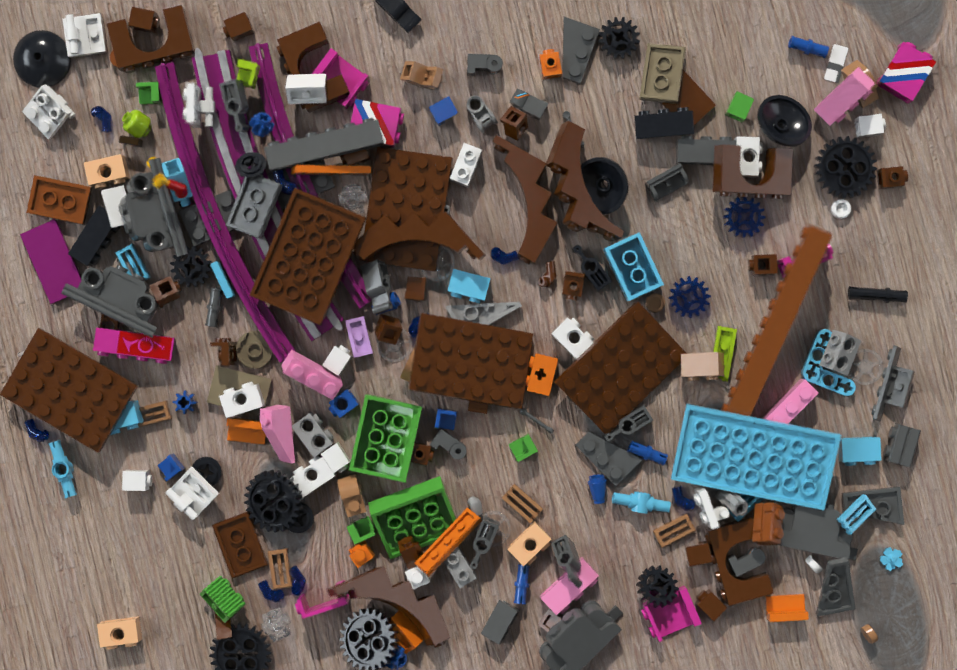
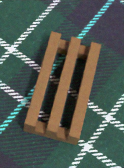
(166, 410)
(534, 513)
(659, 537)
(278, 552)

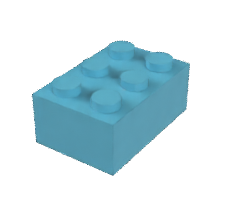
(633, 266)

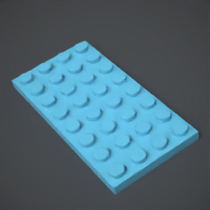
(755, 456)

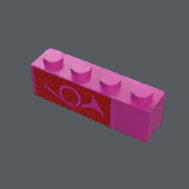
(133, 344)

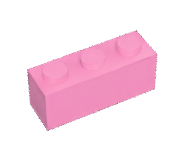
(845, 97)
(312, 374)
(791, 403)
(564, 591)

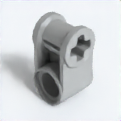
(481, 114)

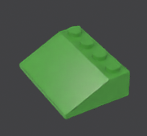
(385, 438)
(416, 511)

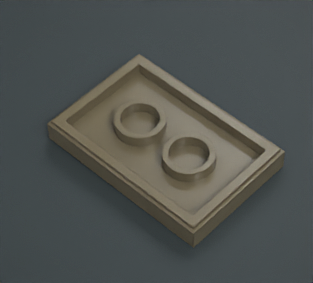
(662, 73)
(227, 378)

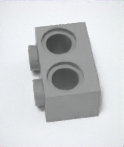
(840, 352)
(309, 437)
(460, 568)

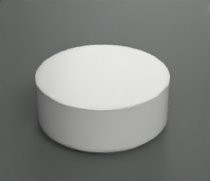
(840, 209)
(813, 564)

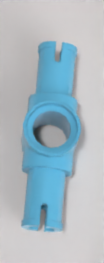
(60, 458)
(641, 502)

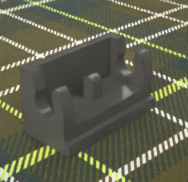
(667, 182)
(500, 621)

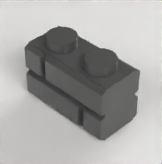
(901, 445)

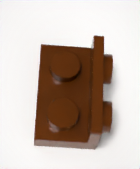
(227, 354)

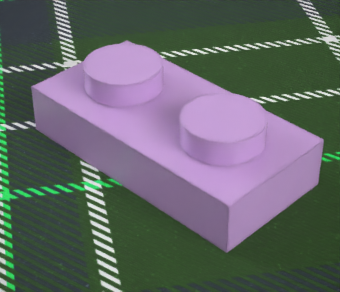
(359, 336)

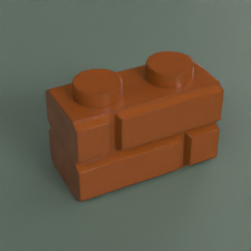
(768, 524)

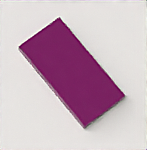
(51, 259)

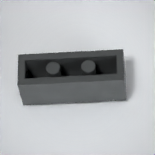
(698, 151)

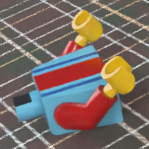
(175, 181)

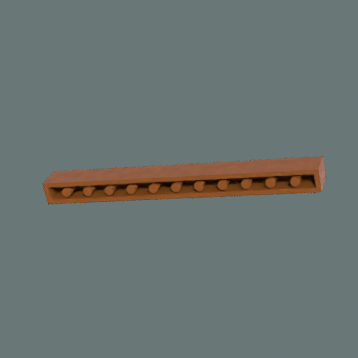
(778, 320)

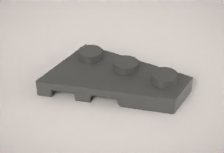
(577, 48)
(607, 457)
(885, 500)
(836, 589)

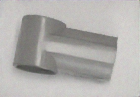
(732, 501)

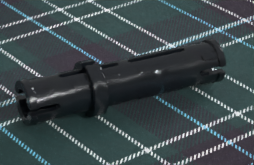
(877, 294)

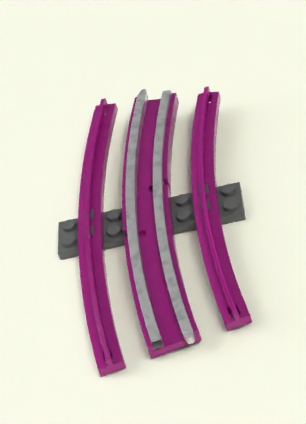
(210, 214)

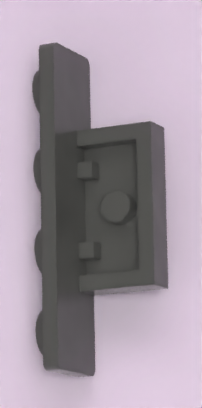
(895, 385)

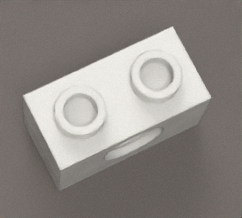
(754, 147)
(465, 165)
(562, 334)
(253, 399)
(306, 484)

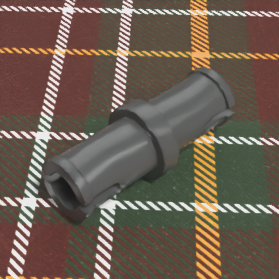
(214, 307)

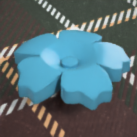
(891, 559)

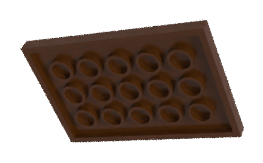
(404, 186)
(308, 256)
(470, 361)
(621, 368)
(69, 390)

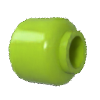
(136, 123)

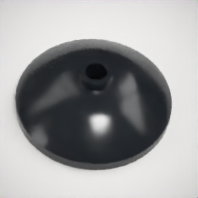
(51, 66)
(784, 120)
(594, 174)

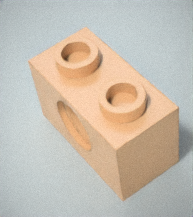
(95, 170)
(535, 533)
(130, 628)

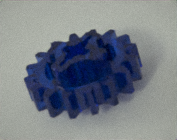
(738, 210)
(692, 288)

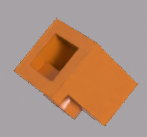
(550, 71)
(361, 553)

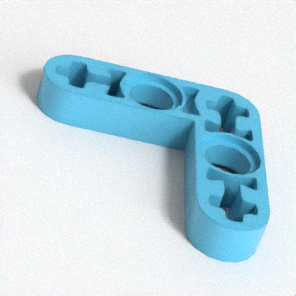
(820, 373)

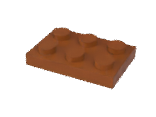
(59, 199)

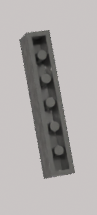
(324, 145)

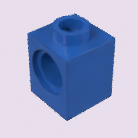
(349, 397)

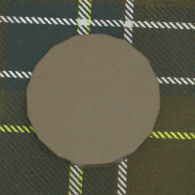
(253, 350)

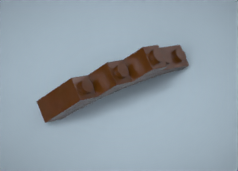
(571, 189)

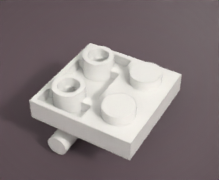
(84, 35)
(196, 106)
(48, 111)
(191, 493)
(709, 515)

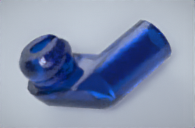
(103, 115)
(287, 187)
(502, 257)
(414, 327)
(35, 433)
(681, 501)
(298, 581)
(274, 596)

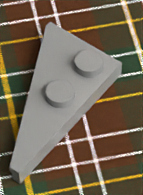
(482, 313)

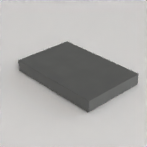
(254, 206)

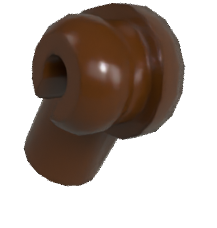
(550, 275)

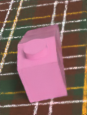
(278, 429)

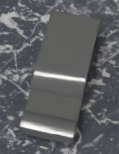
(234, 93)
(377, 285)
(635, 425)
(488, 538)
(568, 558)

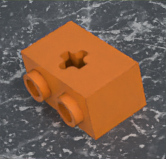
(548, 365)

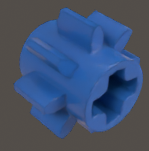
(261, 124)
(188, 398)
(399, 660)

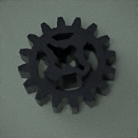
(625, 42)
(190, 273)
(656, 594)

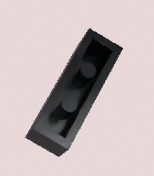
(664, 123)
(93, 238)

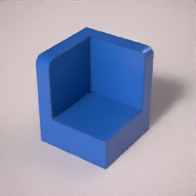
(443, 110)
(445, 419)
(171, 467)

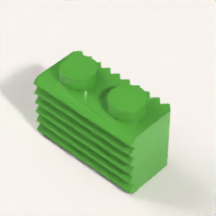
(223, 598)

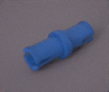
(808, 46)
(647, 453)
(521, 584)

